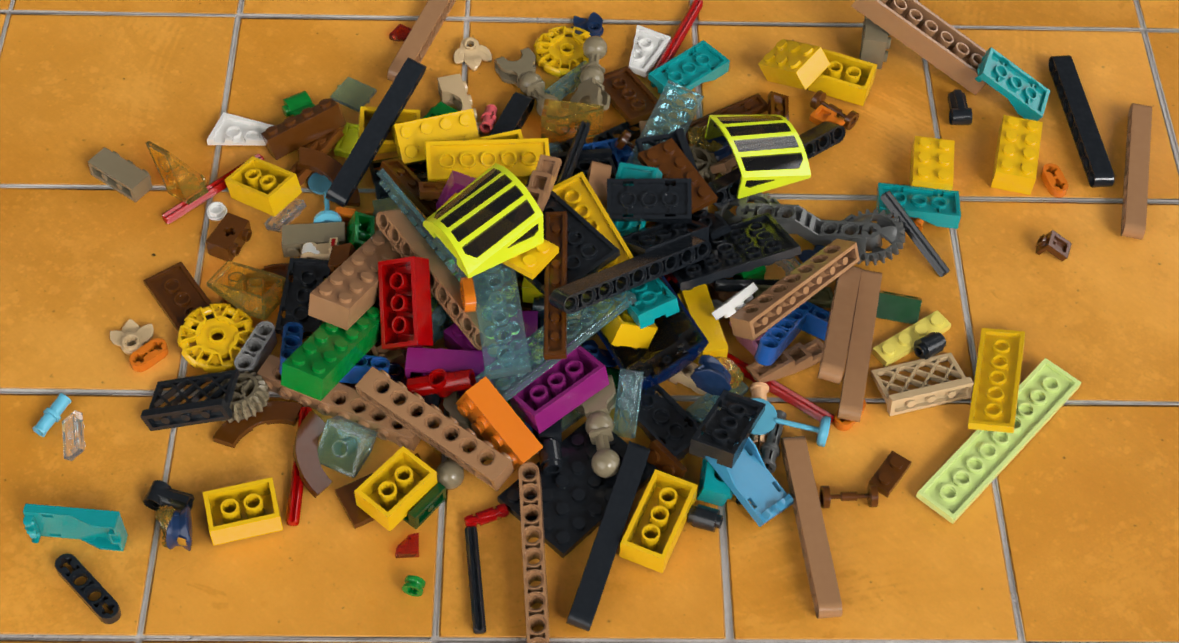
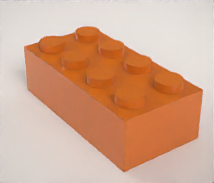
(498, 422)

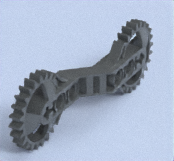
(822, 232)

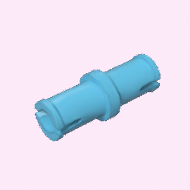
(52, 415)

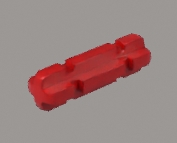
(486, 516)

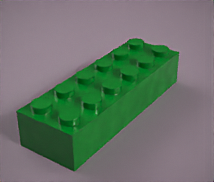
(330, 355)

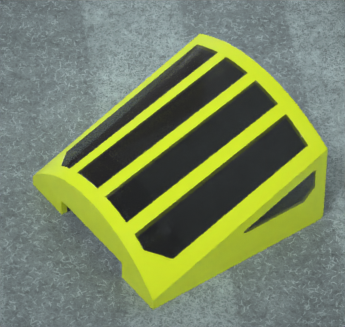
(764, 150)
(488, 221)

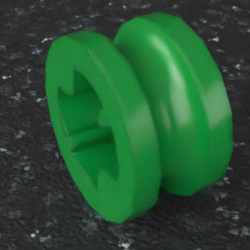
(413, 585)

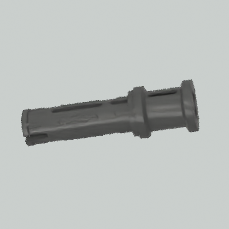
(770, 448)

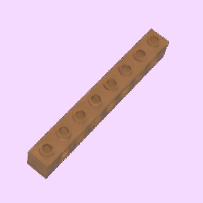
(794, 289)
(349, 409)
(492, 474)

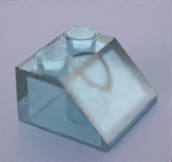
(345, 445)

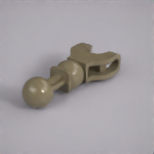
(524, 76)
(592, 77)
(600, 427)
(449, 472)

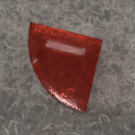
(400, 33)
(408, 547)

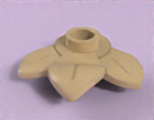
(472, 55)
(131, 335)

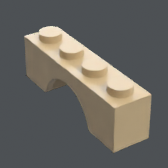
(454, 93)

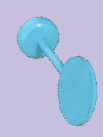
(320, 185)
(769, 419)

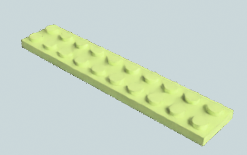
(989, 452)

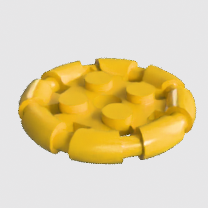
(551, 46)
(206, 328)

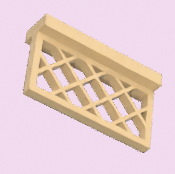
(926, 394)

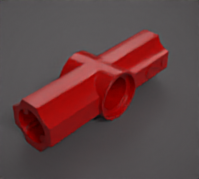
(441, 382)

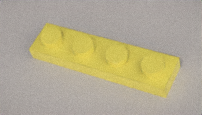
(903, 342)

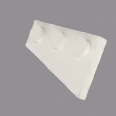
(647, 50)
(237, 131)
(735, 302)

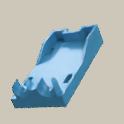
(754, 482)

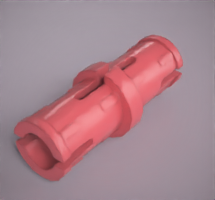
(488, 118)

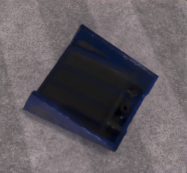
(670, 351)

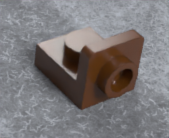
(1054, 244)

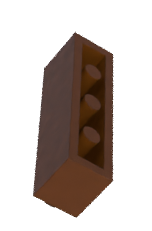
(303, 128)

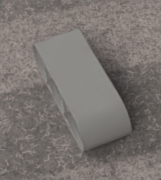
(261, 340)

